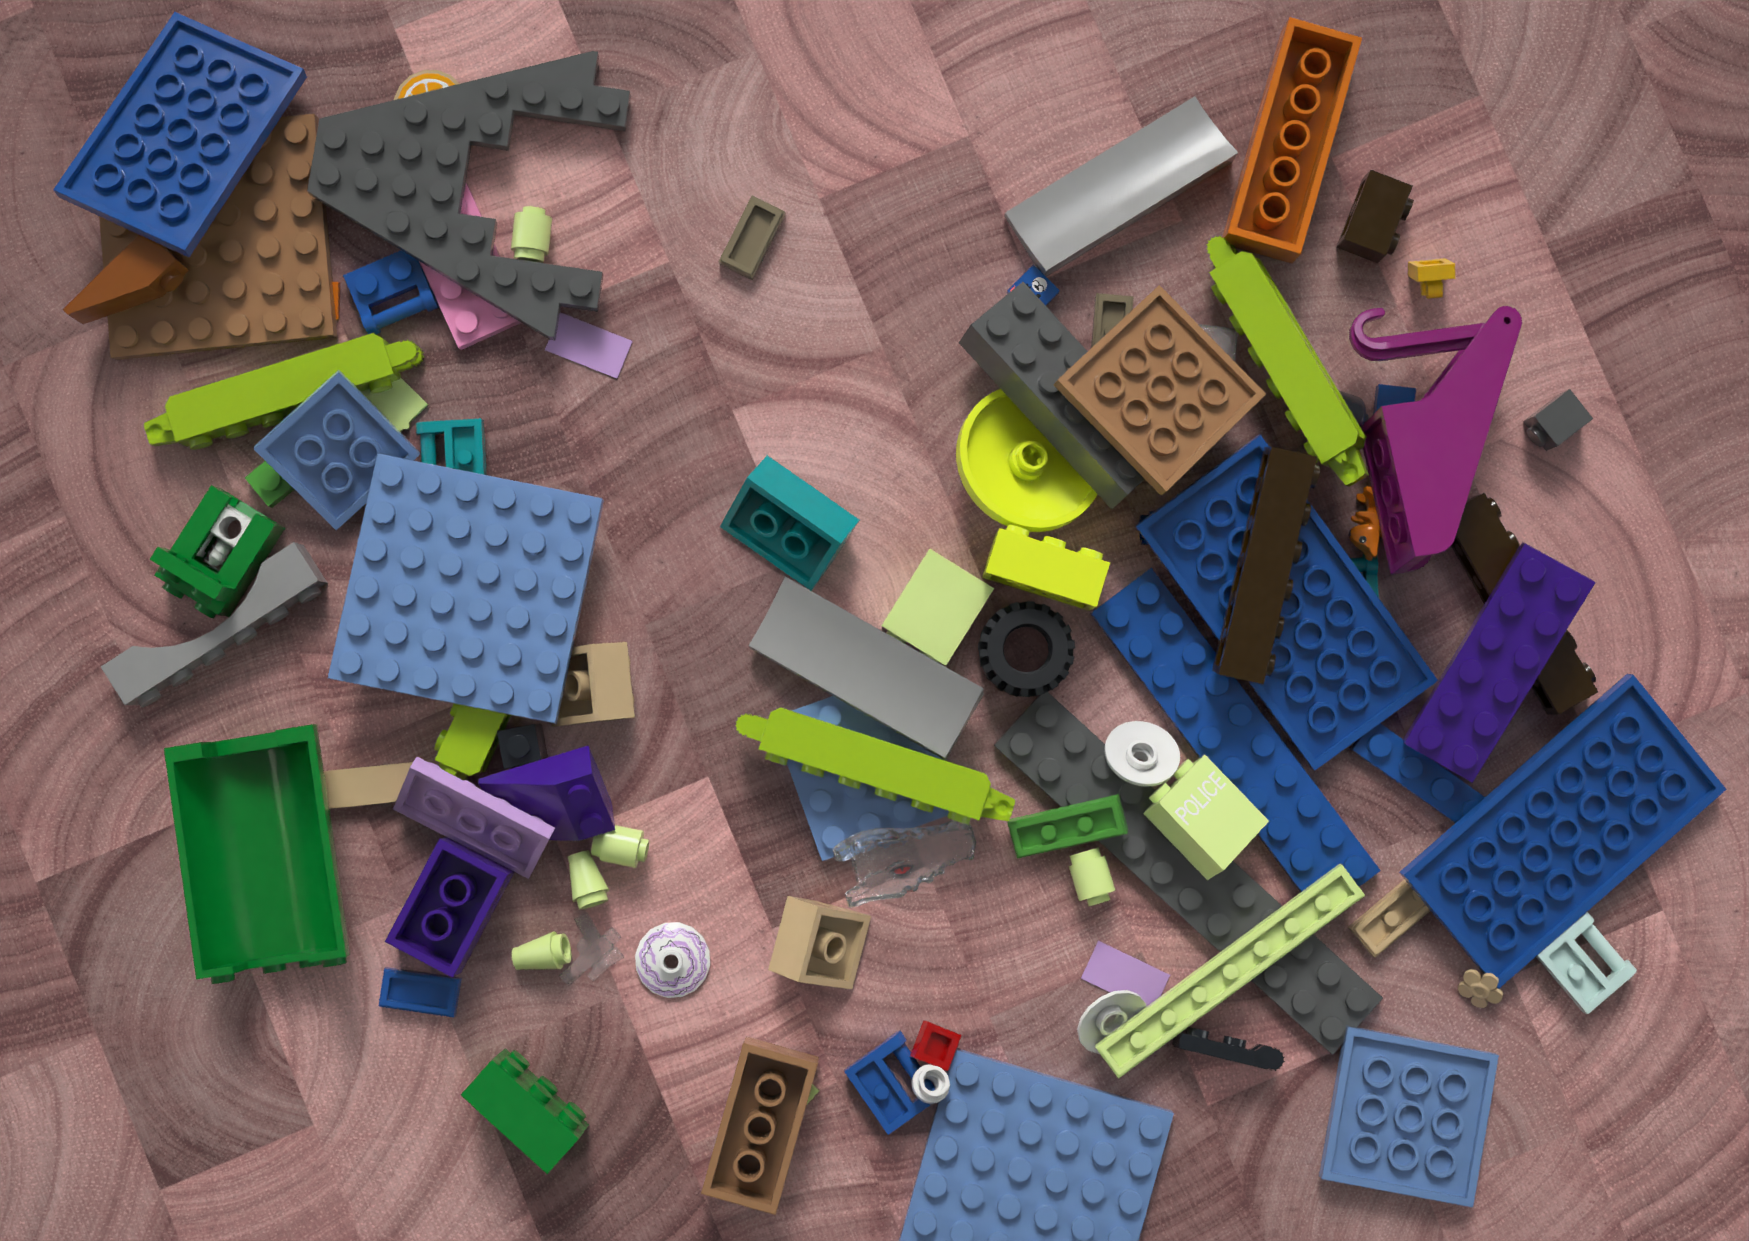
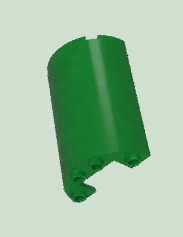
(257, 853)

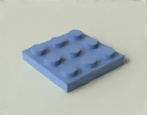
(332, 448)

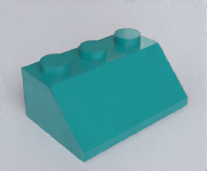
(788, 522)

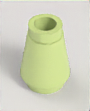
(586, 881)
(543, 953)

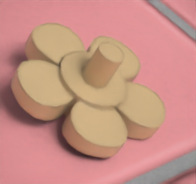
(1480, 988)

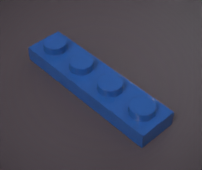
(1417, 773)

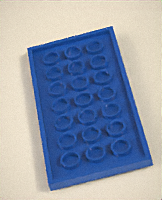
(1340, 649)
(1563, 830)

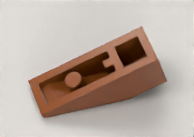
(132, 278)

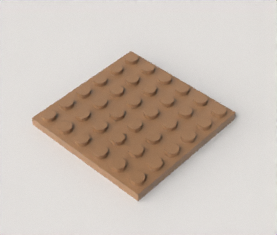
(256, 271)

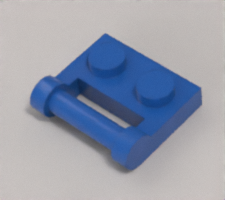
(385, 281)
(881, 1087)

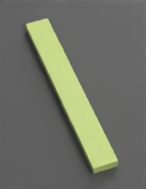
(1229, 970)

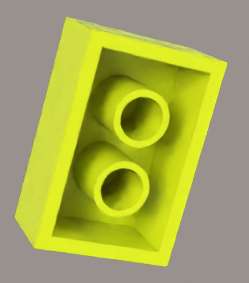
(1046, 568)

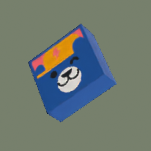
(1039, 284)

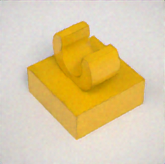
(1430, 275)

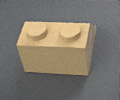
(597, 685)
(819, 943)

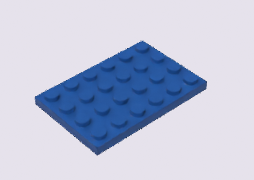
(181, 134)

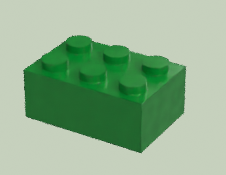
(526, 1109)

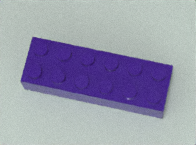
(1498, 661)

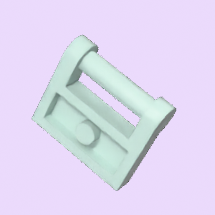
(1577, 972)

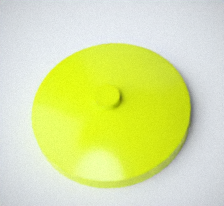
(1016, 470)

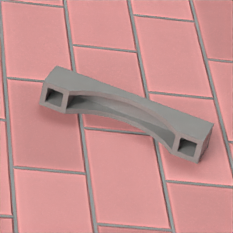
(280, 583)

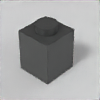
(1557, 420)

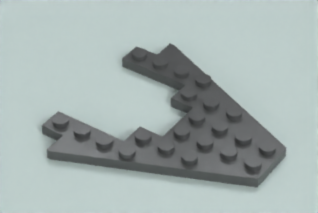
(406, 167)

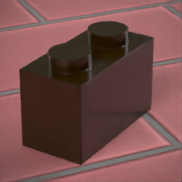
(1375, 217)

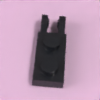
(1231, 1049)

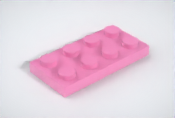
(465, 313)

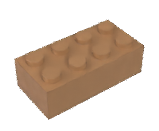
(760, 1125)

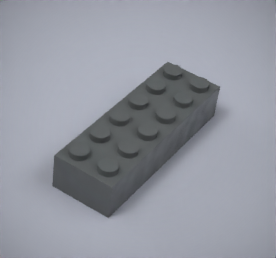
(1025, 355)

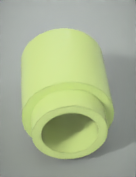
(531, 234)
(621, 846)
(1091, 876)

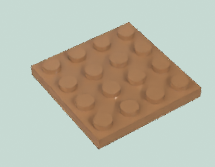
(1159, 390)

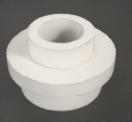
(939, 1079)

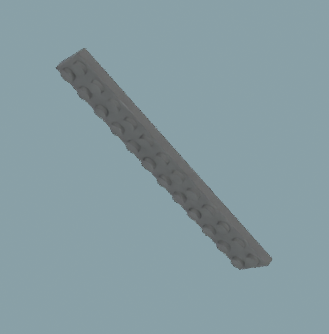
(1072, 769)

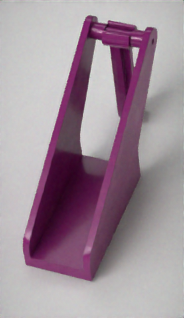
(1429, 449)

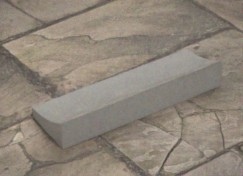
(1120, 186)
(866, 668)

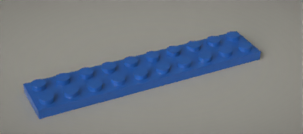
(1230, 730)

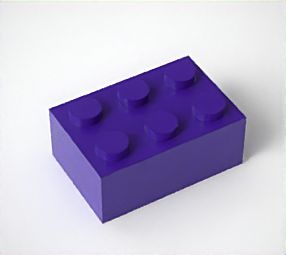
(449, 907)

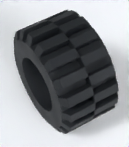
(1059, 643)

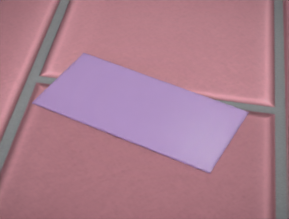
(589, 345)
(1118, 972)

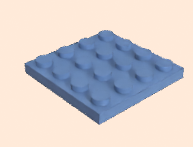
(841, 810)
(1408, 1116)

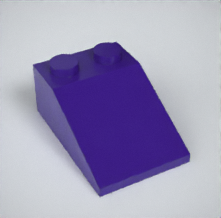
(560, 791)

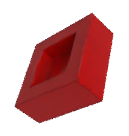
(935, 1045)

